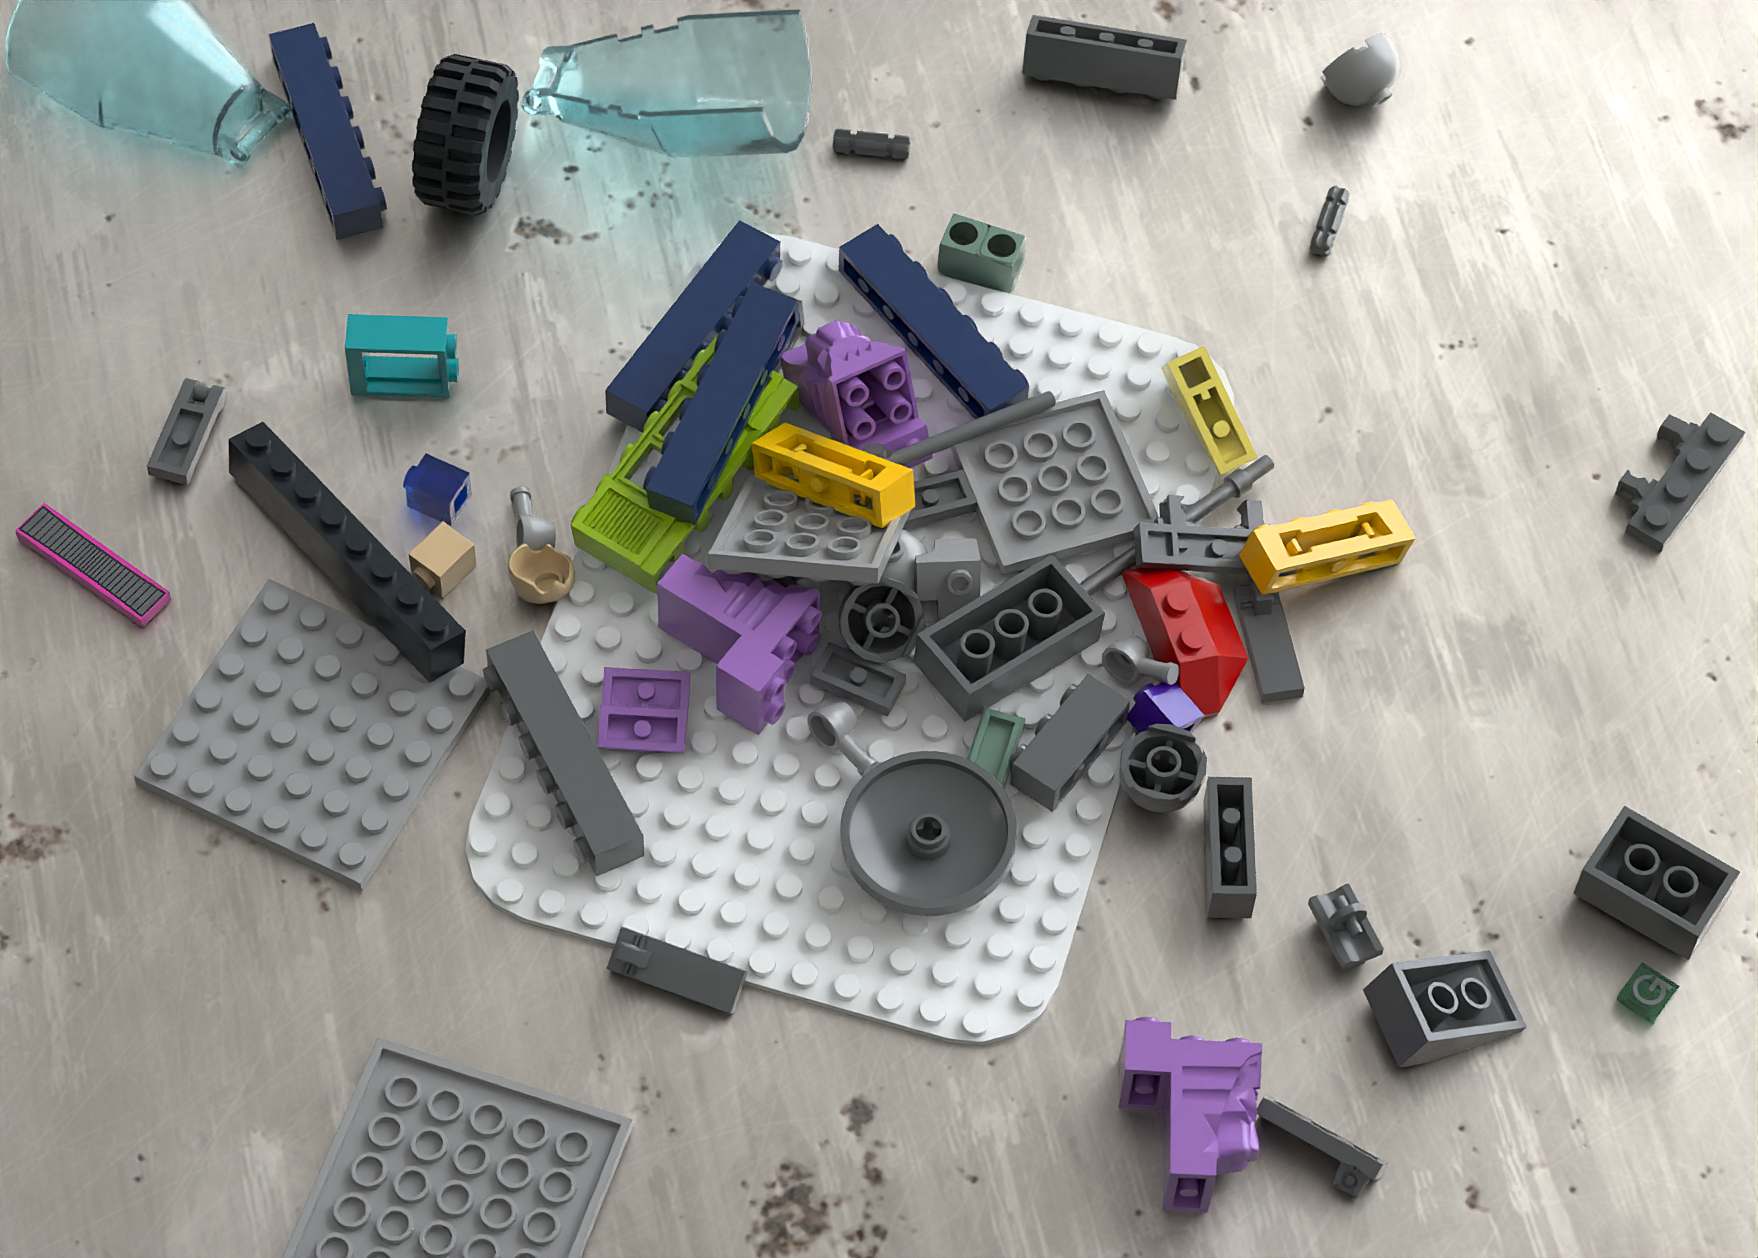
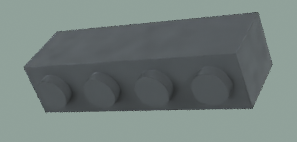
(1104, 57)

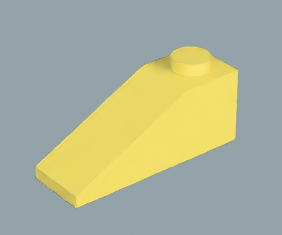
(1209, 410)

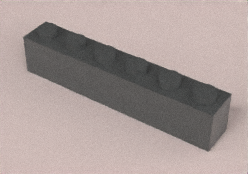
(564, 753)

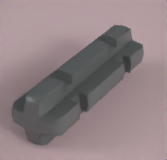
(871, 143)
(1329, 221)

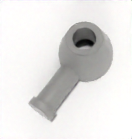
(529, 528)
(1129, 659)
(831, 729)

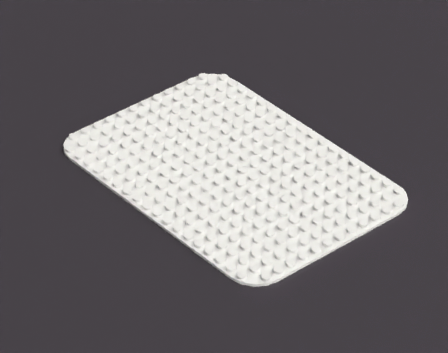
(750, 824)

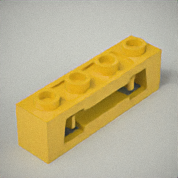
(832, 473)
(1326, 546)

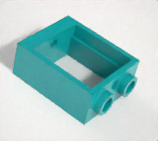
(400, 375)

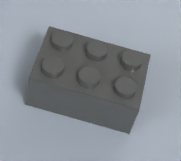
(1656, 882)

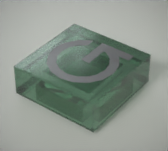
(1647, 993)

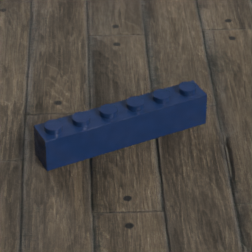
(326, 130)
(692, 323)
(930, 323)
(722, 403)

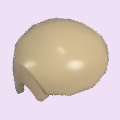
(540, 574)

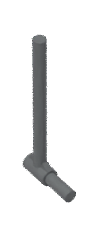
(965, 431)

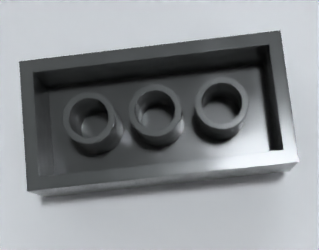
(1008, 637)

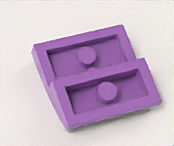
(644, 710)

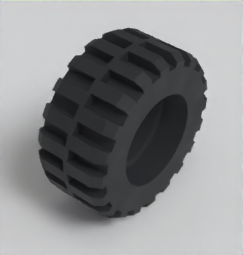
(465, 134)

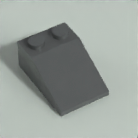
(1442, 1006)

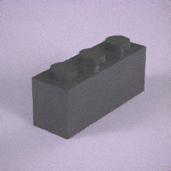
(1068, 741)
(1229, 847)

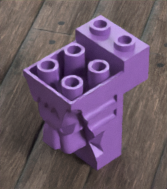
(856, 388)
(745, 627)
(1205, 1100)

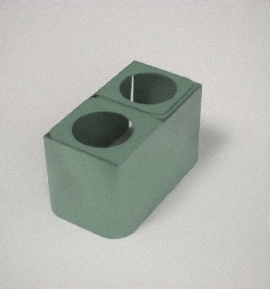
(987, 270)

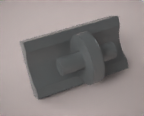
(1346, 927)

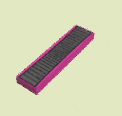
(93, 565)

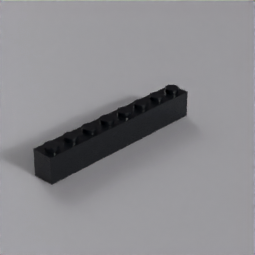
(347, 552)

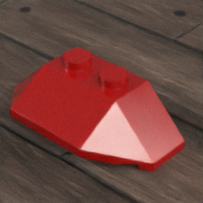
(1191, 627)

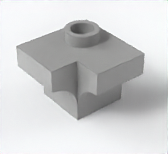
(949, 574)

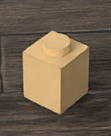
(442, 560)

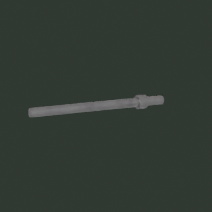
(1234, 485)

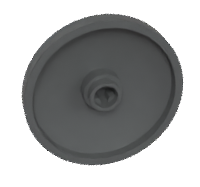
(928, 833)

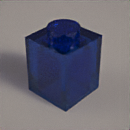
(437, 489)

